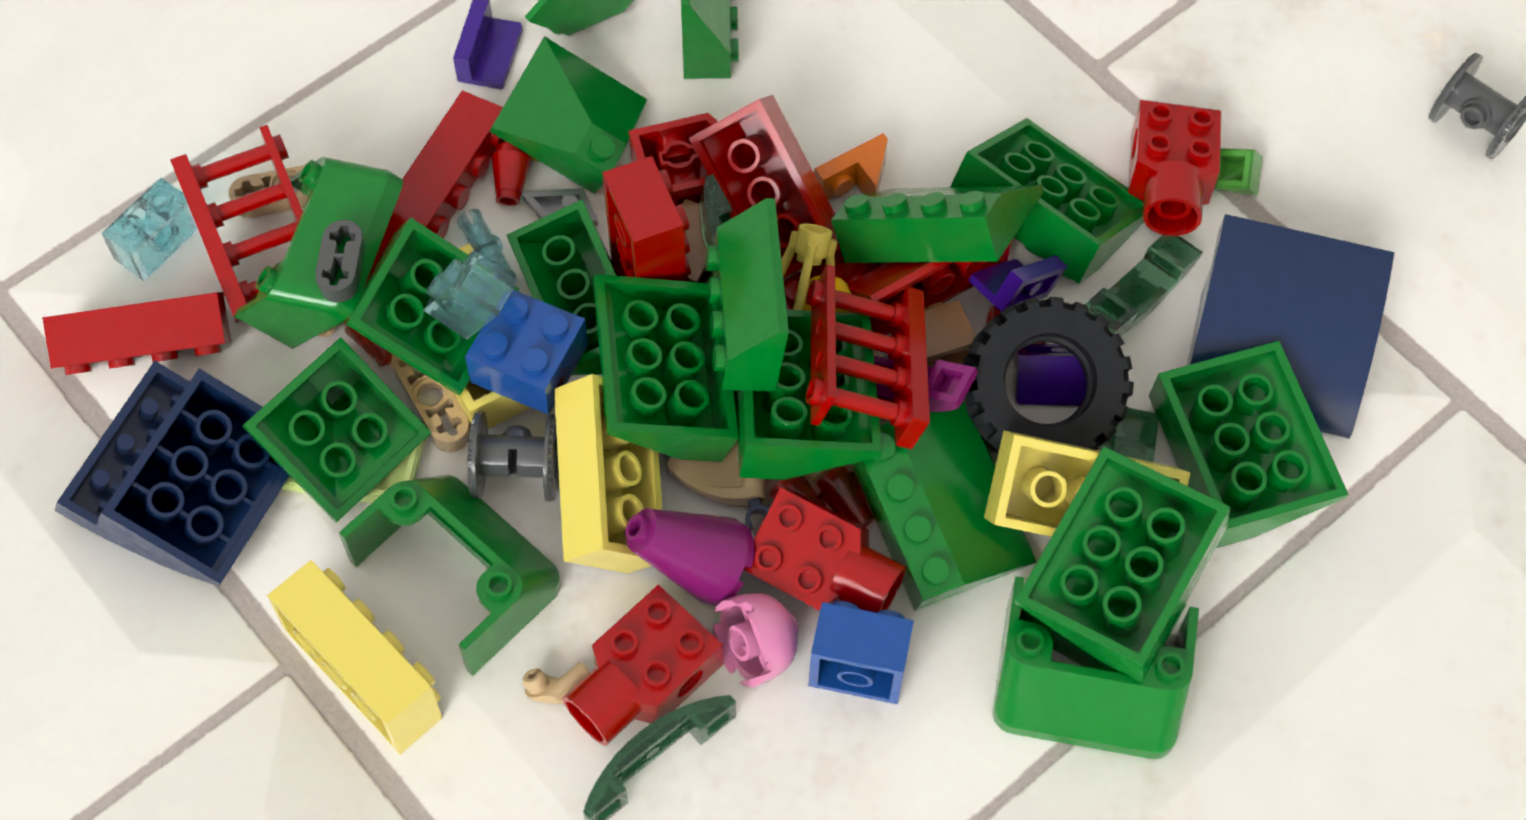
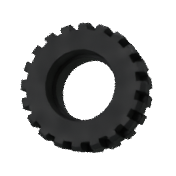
(1080, 334)

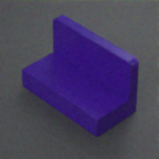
(486, 47)
(1013, 282)
(1048, 376)

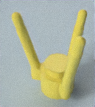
(812, 245)

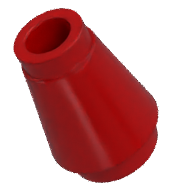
(509, 173)

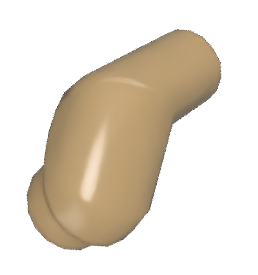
(551, 689)

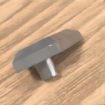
(549, 201)

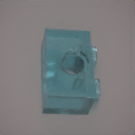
(150, 229)
(469, 294)

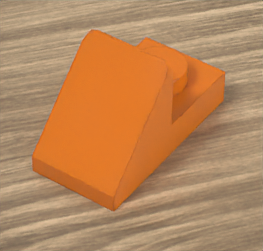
(858, 167)

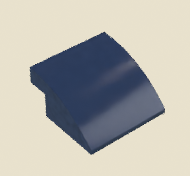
(1309, 294)
(177, 476)

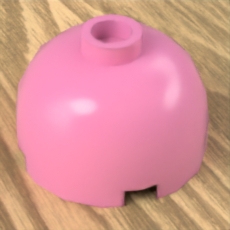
(756, 636)

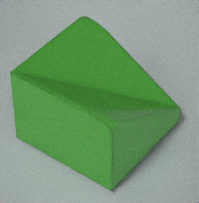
(1239, 171)

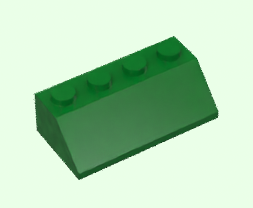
(559, 266)
(748, 300)

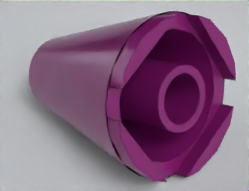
(693, 550)

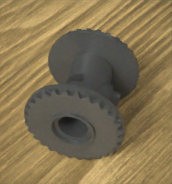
(1480, 106)
(512, 453)

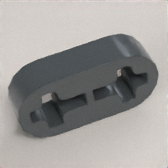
(331, 259)

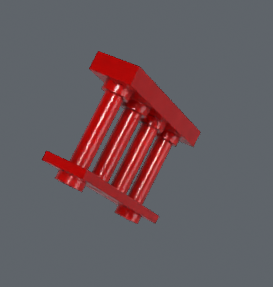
(210, 216)
(905, 347)

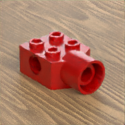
(674, 152)
(1174, 164)
(822, 556)
(643, 667)

